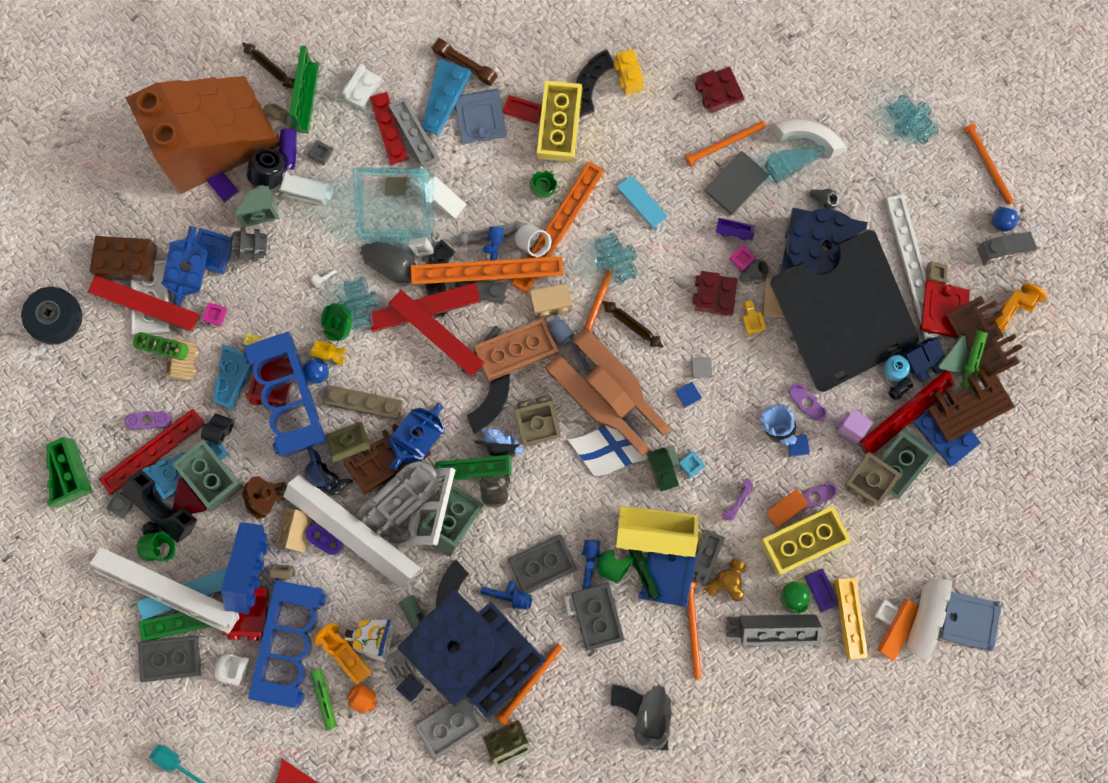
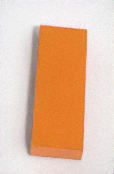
(898, 630)

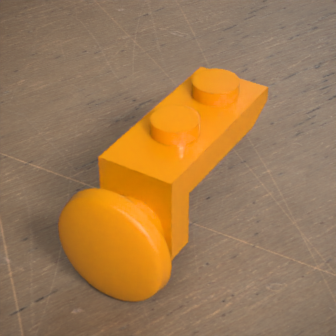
(1027, 299)
(342, 652)

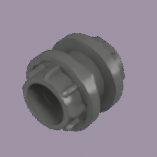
(248, 244)

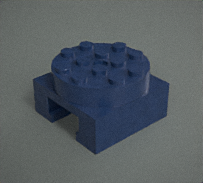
(809, 231)
(478, 653)
(510, 672)

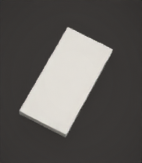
(142, 322)

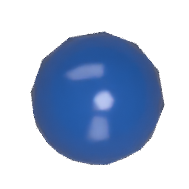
(1005, 218)
(315, 370)

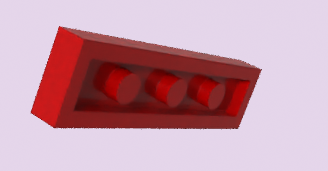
(388, 128)

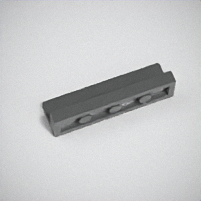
(780, 629)

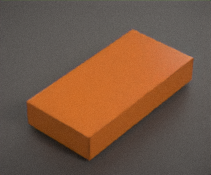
(787, 508)

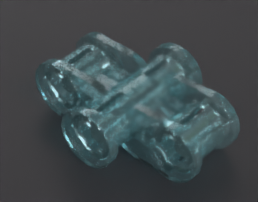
(914, 117)
(616, 258)
(359, 303)

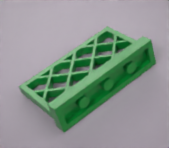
(303, 92)

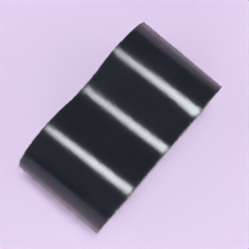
(217, 429)

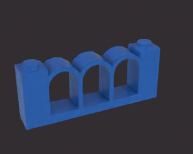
(272, 349)
(276, 693)

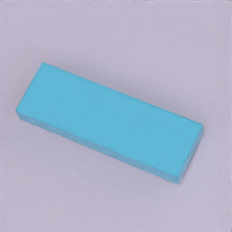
(642, 202)

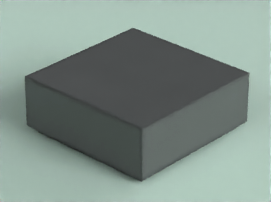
(320, 152)

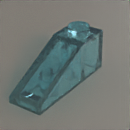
(790, 161)

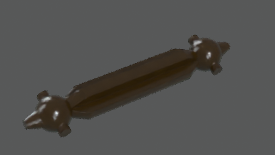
(288, 82)
(610, 307)

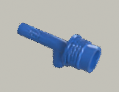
(494, 236)
(590, 550)
(519, 600)

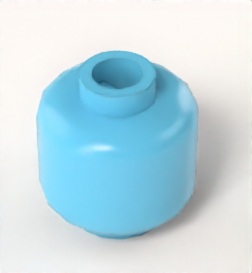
(896, 368)

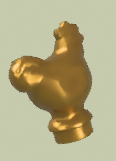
(729, 581)

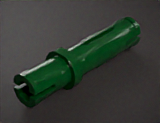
(647, 580)

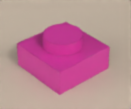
(742, 258)
(214, 314)

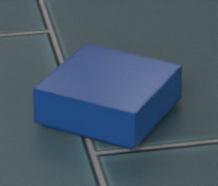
(688, 394)
(800, 447)

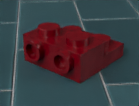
(718, 89)
(715, 293)

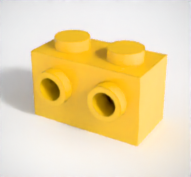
(629, 72)

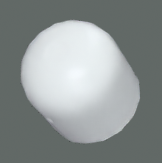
(527, 237)
(231, 669)

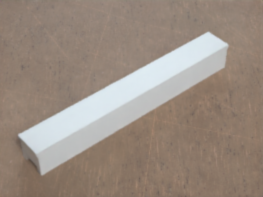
(351, 531)
(164, 590)

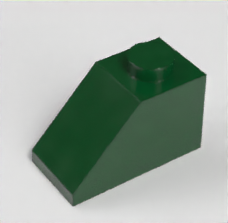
(662, 469)

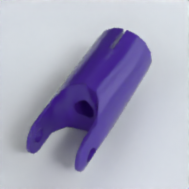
(288, 146)

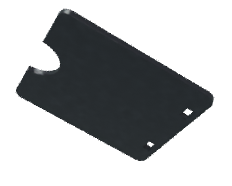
(845, 314)

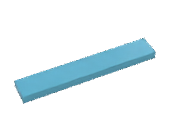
(206, 585)

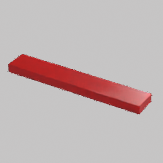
(143, 303)
(432, 304)
(436, 333)
(906, 413)
(152, 451)

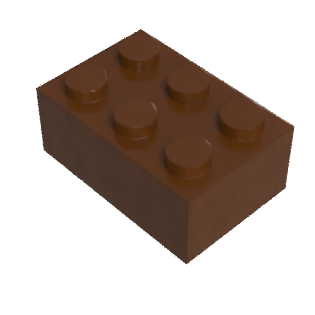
(123, 258)

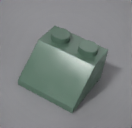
(257, 207)

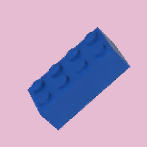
(244, 568)

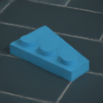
(232, 377)

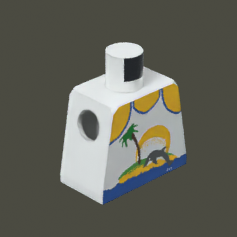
(372, 638)

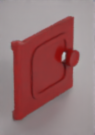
(937, 305)

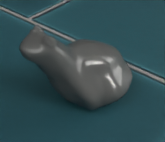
(827, 197)
(755, 271)
(399, 534)

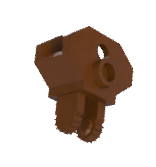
(261, 496)

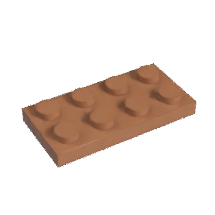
(516, 349)

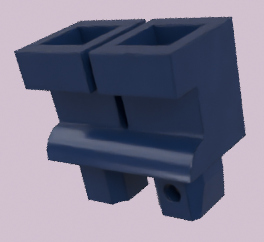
(923, 356)

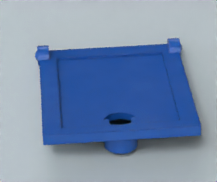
(671, 577)

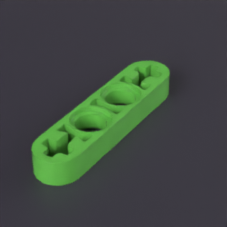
(160, 346)

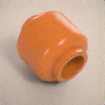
(361, 699)

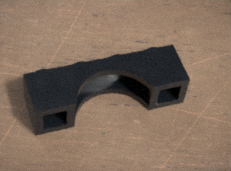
(142, 492)

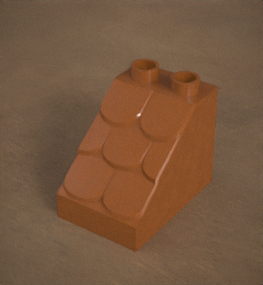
(201, 126)

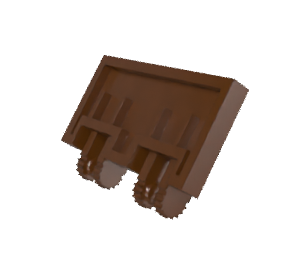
(969, 319)
(970, 409)
(375, 468)

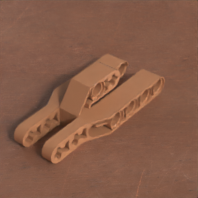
(616, 387)

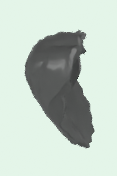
(388, 260)
(653, 719)

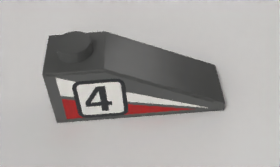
(1006, 247)

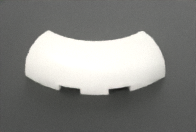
(810, 130)
(929, 617)

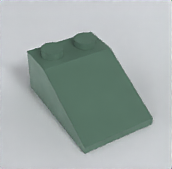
(908, 457)
(207, 475)
(458, 518)

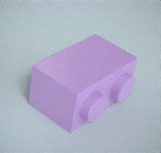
(853, 426)

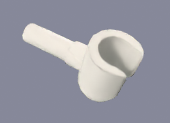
(319, 281)

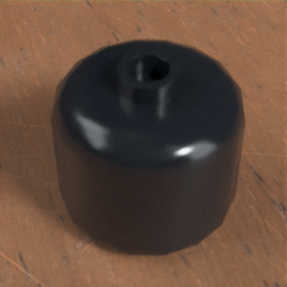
(265, 168)

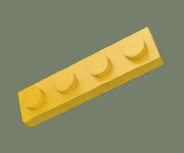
(851, 618)

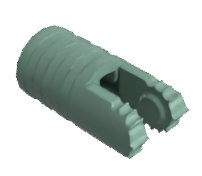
(412, 611)

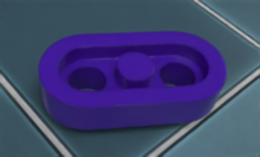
(324, 540)

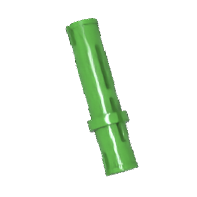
(974, 357)
(330, 722)

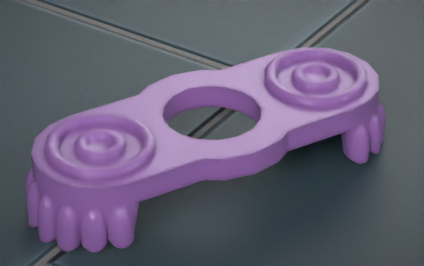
(798, 393)
(160, 419)
(825, 492)
(730, 514)

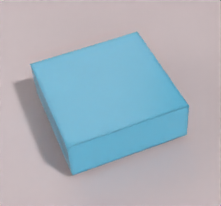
(691, 464)

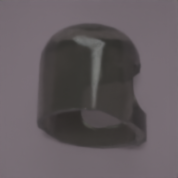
(493, 498)

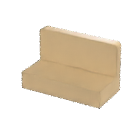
(293, 530)

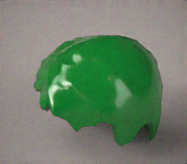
(543, 184)

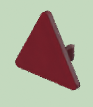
(187, 498)

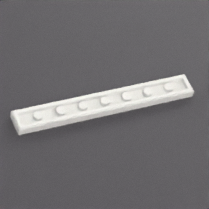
(909, 254)

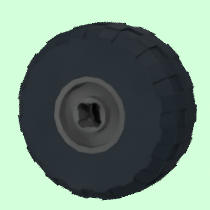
(51, 315)

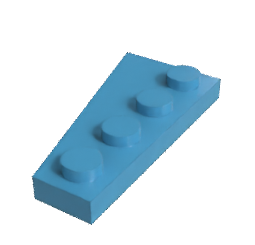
(444, 94)
(167, 476)

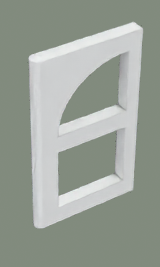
(440, 507)

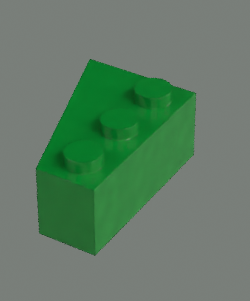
(66, 473)

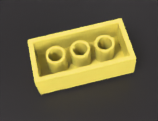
(559, 121)
(805, 541)

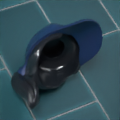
(320, 476)

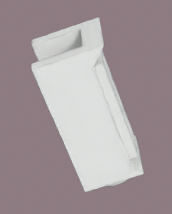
(306, 189)

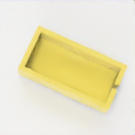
(657, 531)

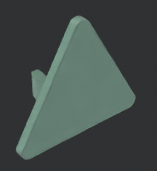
(956, 357)

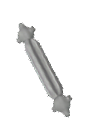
(482, 234)

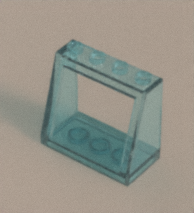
(427, 189)

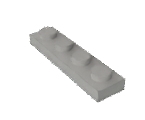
(414, 133)

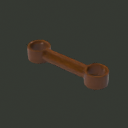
(445, 51)

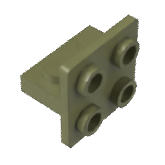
(507, 744)

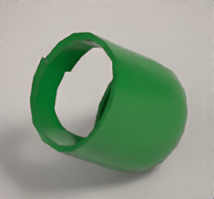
(148, 542)
(611, 567)
(795, 596)

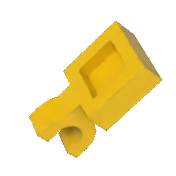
(753, 320)
(325, 350)

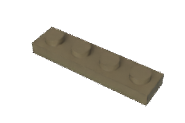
(363, 402)

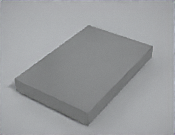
(449, 727)

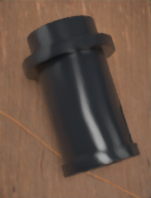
(901, 388)

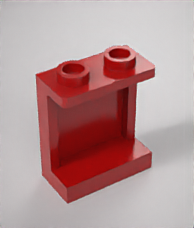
(270, 372)
(252, 624)

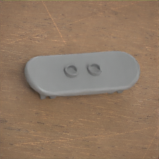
(399, 497)

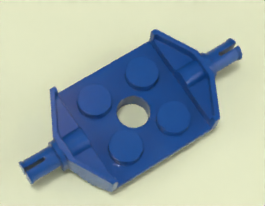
(175, 278)
(414, 448)

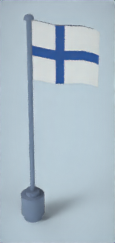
(604, 448)

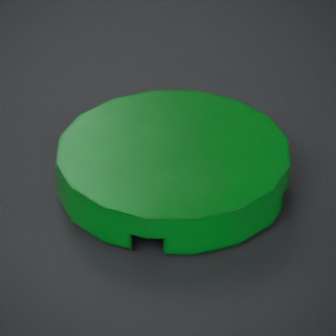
(336, 322)

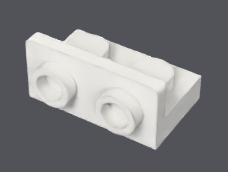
(361, 87)

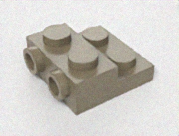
(537, 421)
(872, 480)

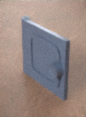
(480, 116)
(974, 623)

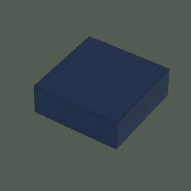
(410, 688)

